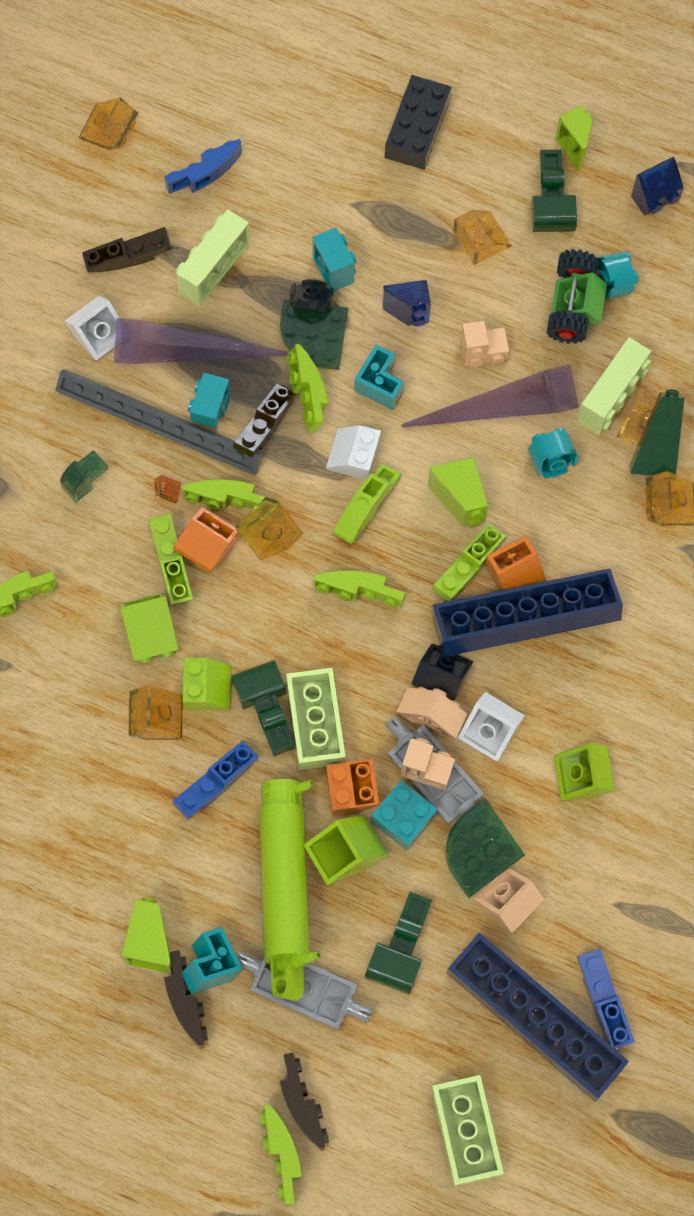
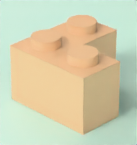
(483, 345)
(433, 710)
(427, 766)

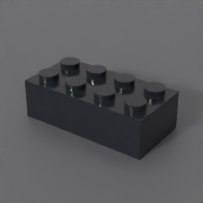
(417, 122)

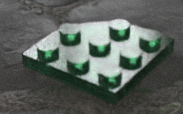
(317, 332)
(479, 848)

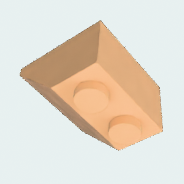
(509, 899)

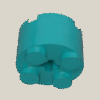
(617, 274)
(552, 453)

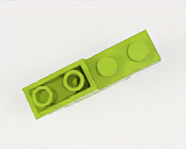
(308, 383)
(219, 492)
(365, 503)
(170, 560)
(469, 563)
(351, 583)
(22, 588)
(280, 1144)

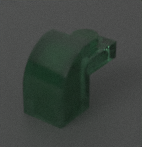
(78, 475)

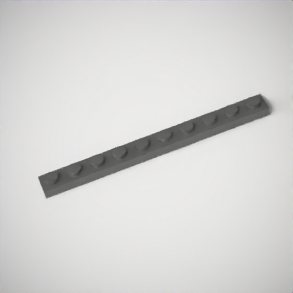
(156, 421)

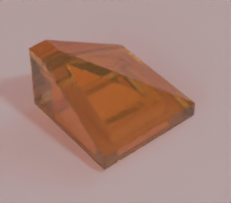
(167, 488)

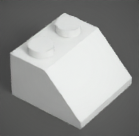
(94, 327)
(354, 451)
(491, 726)

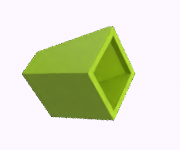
(460, 490)
(149, 628)
(345, 849)
(146, 938)

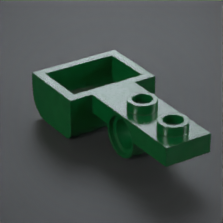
(553, 209)
(260, 689)
(395, 964)

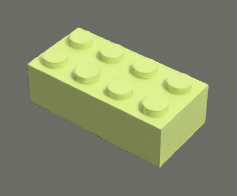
(213, 257)
(614, 387)
(315, 718)
(467, 1131)

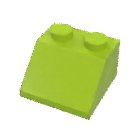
(574, 134)
(206, 684)
(584, 772)

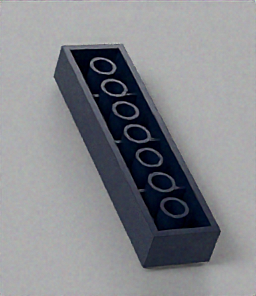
(527, 612)
(537, 1017)

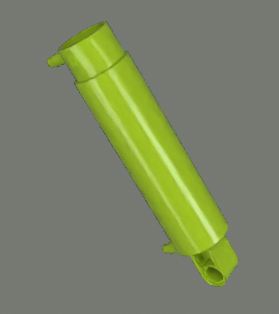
(285, 886)

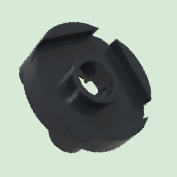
(311, 295)

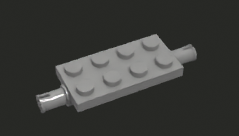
(460, 791)
(324, 998)

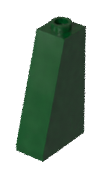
(661, 437)

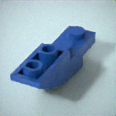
(212, 166)
(216, 780)
(604, 999)

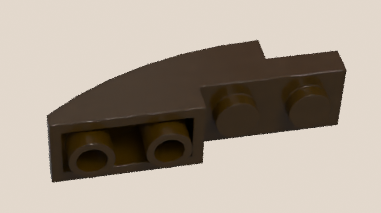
(129, 253)
(265, 421)
(186, 1009)
(303, 1112)

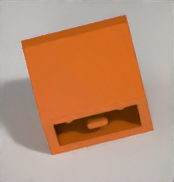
(206, 540)
(515, 565)
(352, 787)

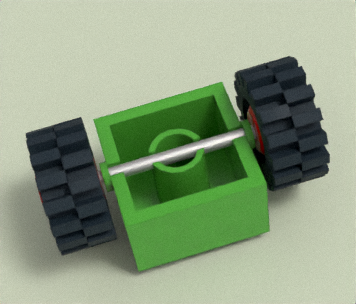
(577, 297)

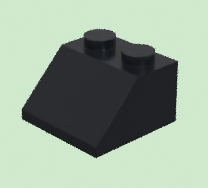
(442, 672)

